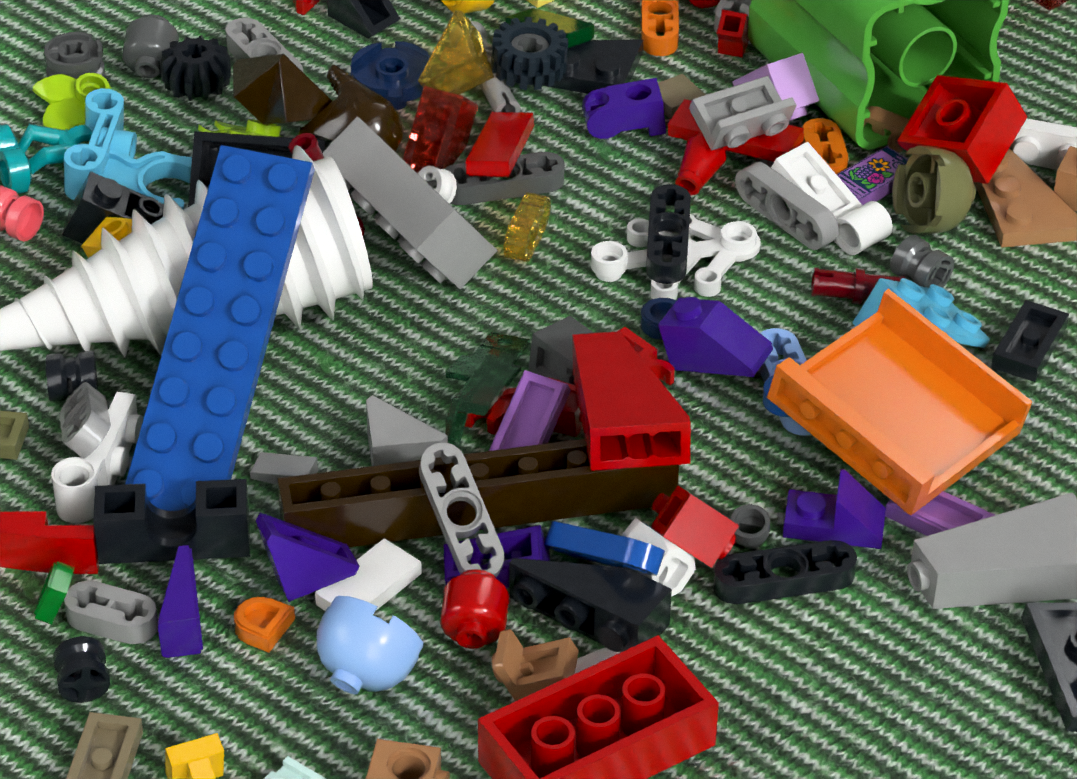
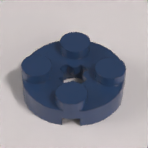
(391, 71)

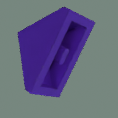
(304, 558)

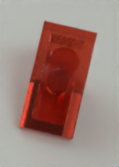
(439, 129)

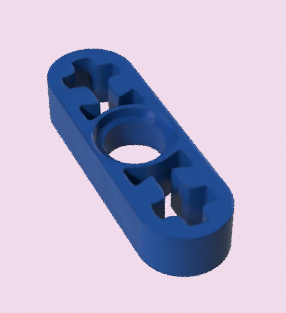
(604, 548)

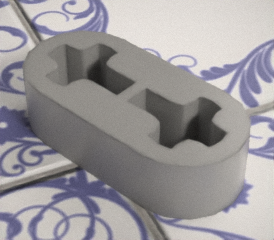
(111, 612)

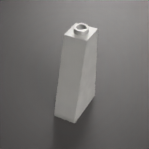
(1001, 558)

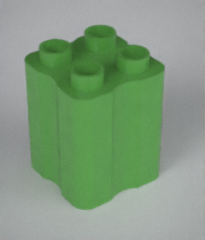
(879, 50)

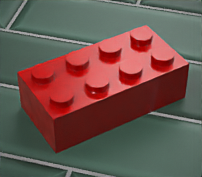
(604, 722)

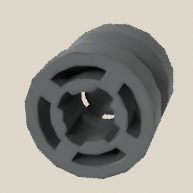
(920, 263)

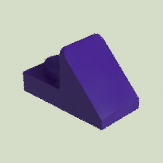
(847, 517)

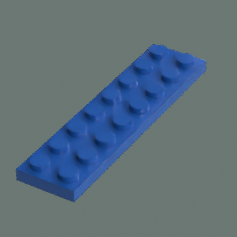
(220, 325)

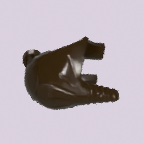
(352, 101)

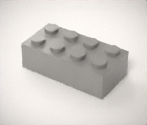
(408, 206)

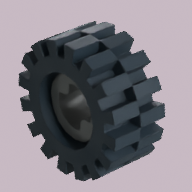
(529, 53)

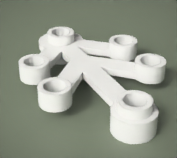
(731, 244)

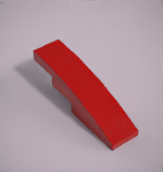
(34, 545)

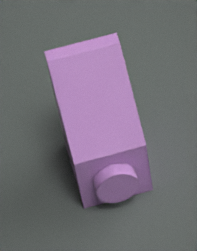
(790, 80)

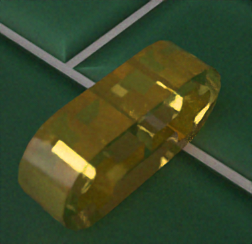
(527, 227)

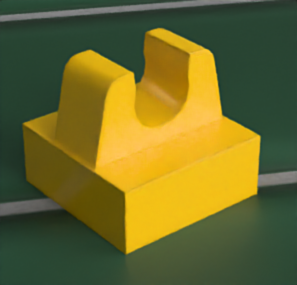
(195, 759)

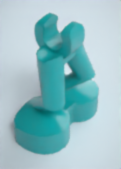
(17, 169)

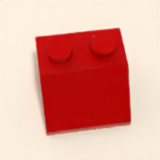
(969, 119)

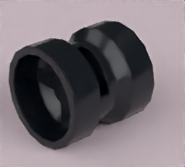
(68, 373)

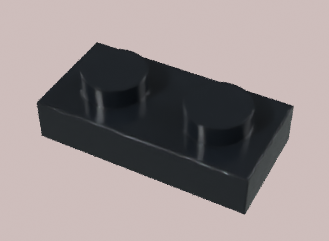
(1030, 340)

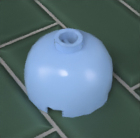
(364, 648)

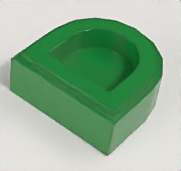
(53, 592)

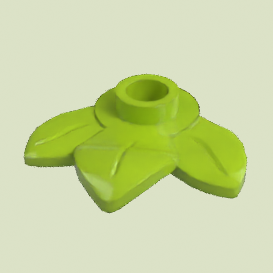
(67, 98)
(253, 127)

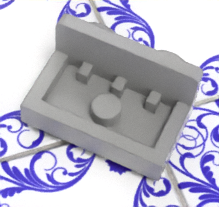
(741, 113)

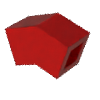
(733, 33)

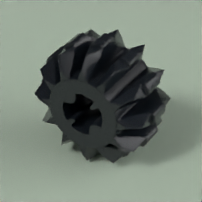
(195, 68)

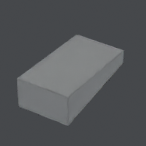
(273, 466)

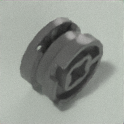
(74, 55)

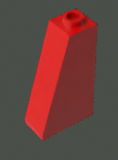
(625, 407)

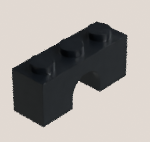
(136, 531)

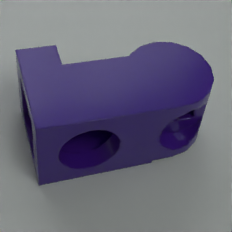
(624, 109)

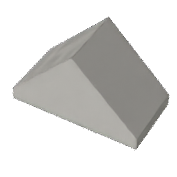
(397, 435)

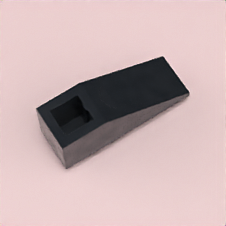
(102, 199)
(595, 600)

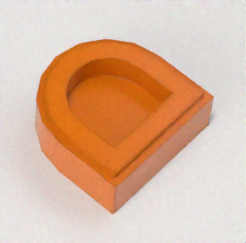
(262, 621)

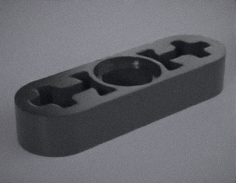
(675, 245)
(819, 579)

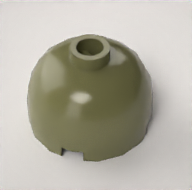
(932, 190)

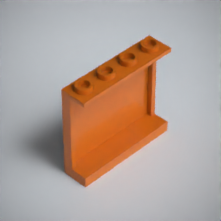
(901, 403)

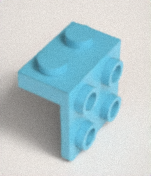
(934, 304)

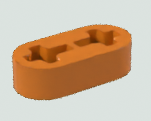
(832, 146)

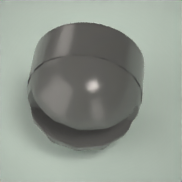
(753, 523)

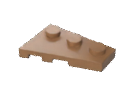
(1025, 207)

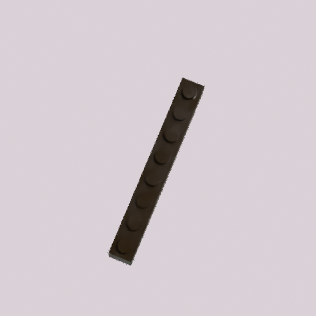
(514, 484)

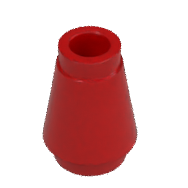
(699, 164)

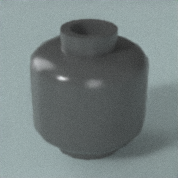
(145, 42)

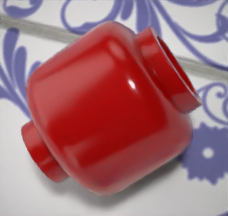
(474, 607)

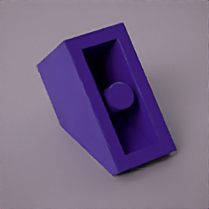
(711, 339)

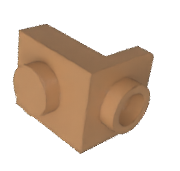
(532, 667)

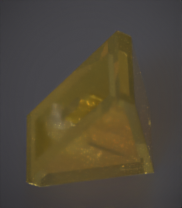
(458, 58)

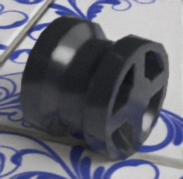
(81, 669)

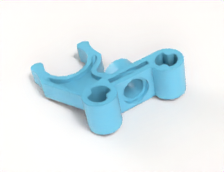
(114, 149)

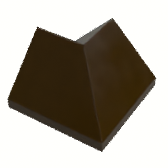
(276, 90)

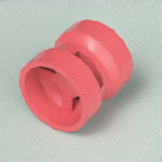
(19, 215)

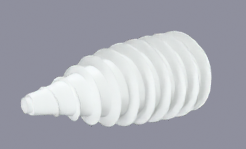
(135, 282)

